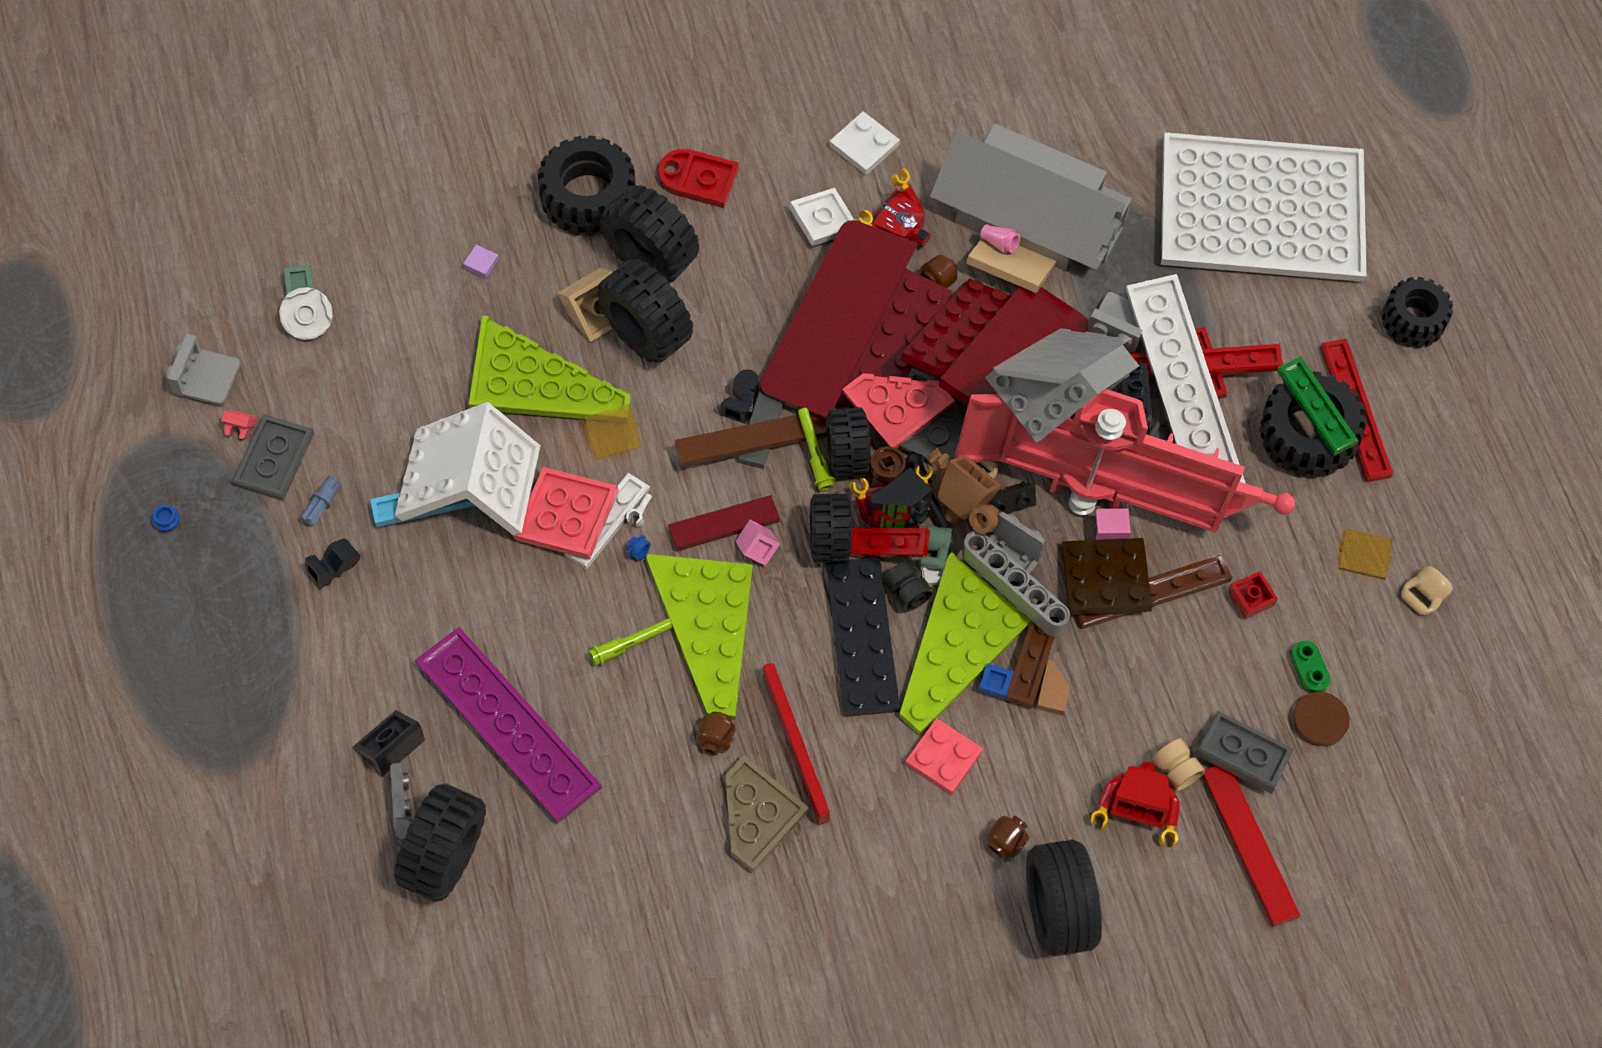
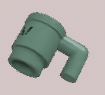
(940, 543)

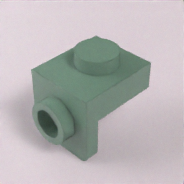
(298, 277)

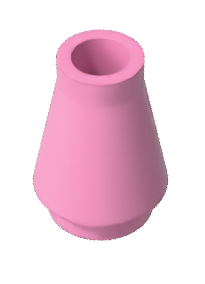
(1002, 238)

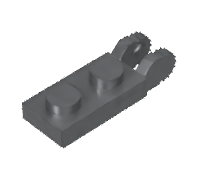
(400, 807)

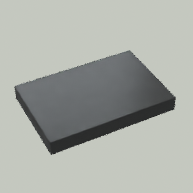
(273, 457)
(1244, 752)

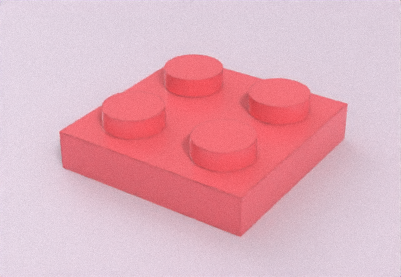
(943, 756)

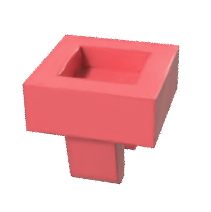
(238, 419)

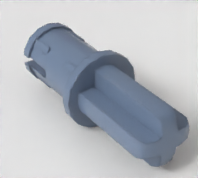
(321, 500)

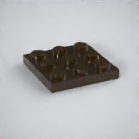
(1106, 576)

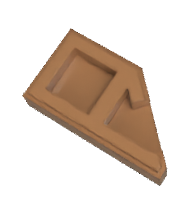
(1053, 690)

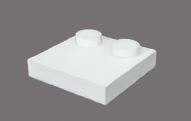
(864, 143)
(820, 215)

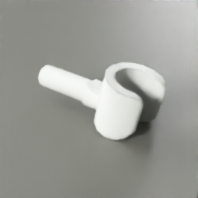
(639, 511)

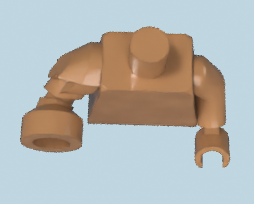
(966, 491)

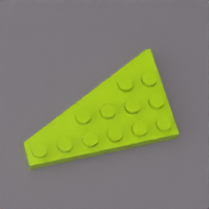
(528, 380)
(709, 621)
(963, 634)

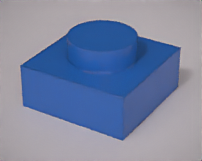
(996, 681)

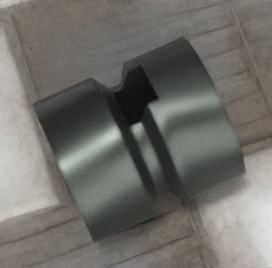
(906, 582)

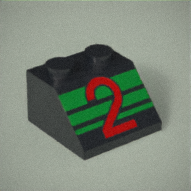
(901, 503)

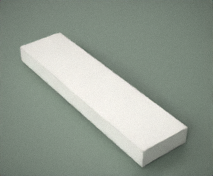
(629, 497)

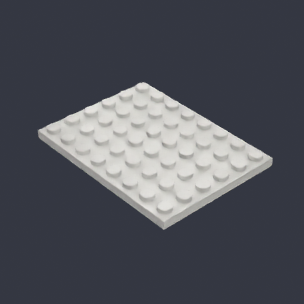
(1263, 207)

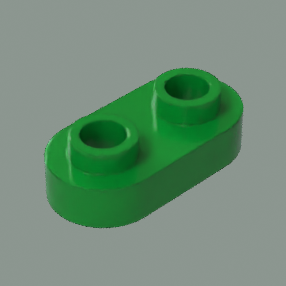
(1310, 665)

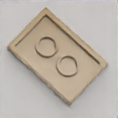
(1020, 267)

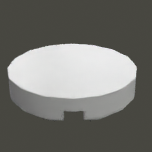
(306, 313)

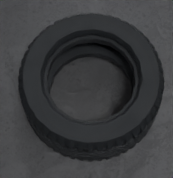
(1063, 897)

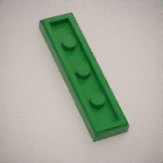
(1317, 406)

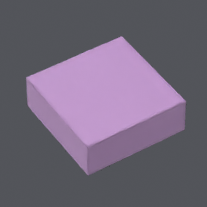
(481, 261)

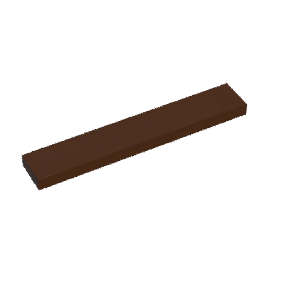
(745, 439)
(1174, 585)

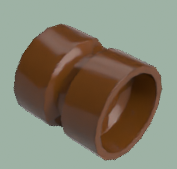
(886, 466)

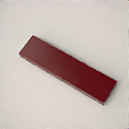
(722, 523)

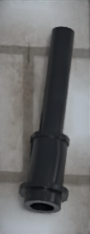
(913, 461)

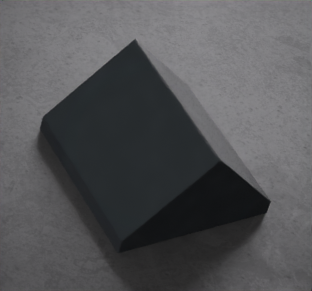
(390, 742)

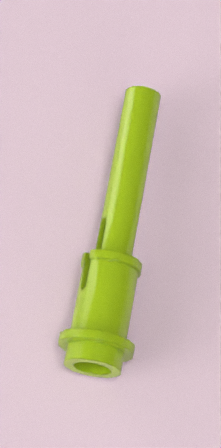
(819, 464)
(615, 647)

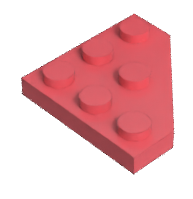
(897, 405)

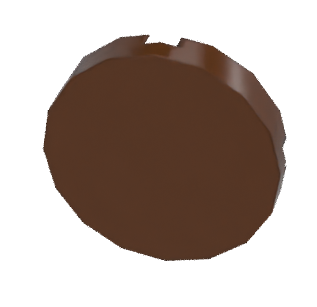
(1321, 719)

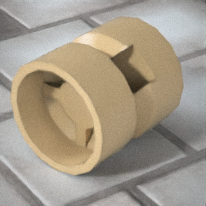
(1180, 767)

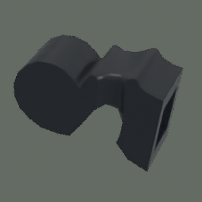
(744, 389)
(337, 558)

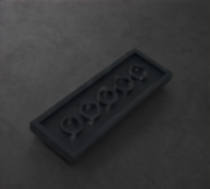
(862, 637)

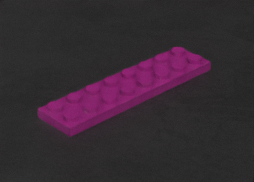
(508, 725)

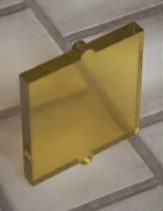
(613, 431)
(1365, 554)

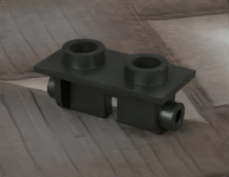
(1015, 498)

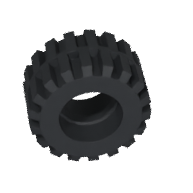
(1419, 295)
(848, 441)
(830, 527)

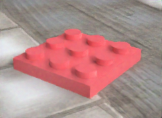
(567, 512)

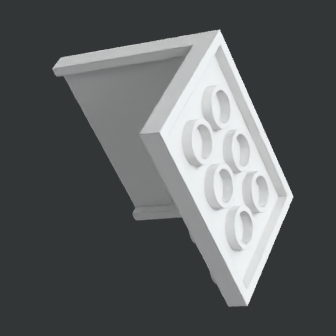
(473, 458)

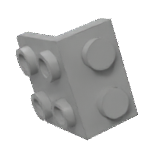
(1116, 320)
(201, 372)
(1018, 542)

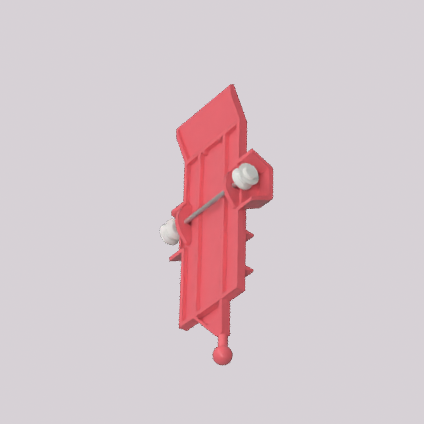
(1110, 457)

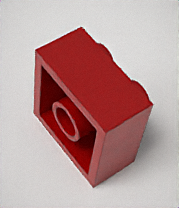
(1252, 595)

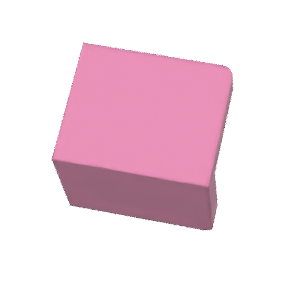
(1112, 524)
(757, 542)

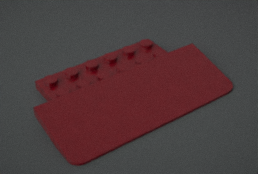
(852, 320)
(984, 329)

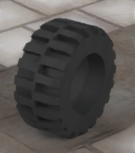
(579, 159)
(651, 230)
(645, 310)
(1303, 453)
(439, 842)

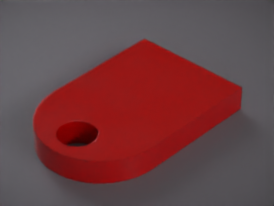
(698, 176)

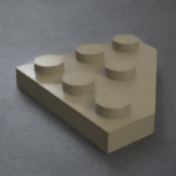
(758, 812)

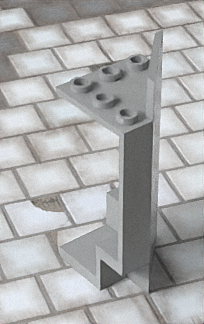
(1037, 191)
(1060, 377)

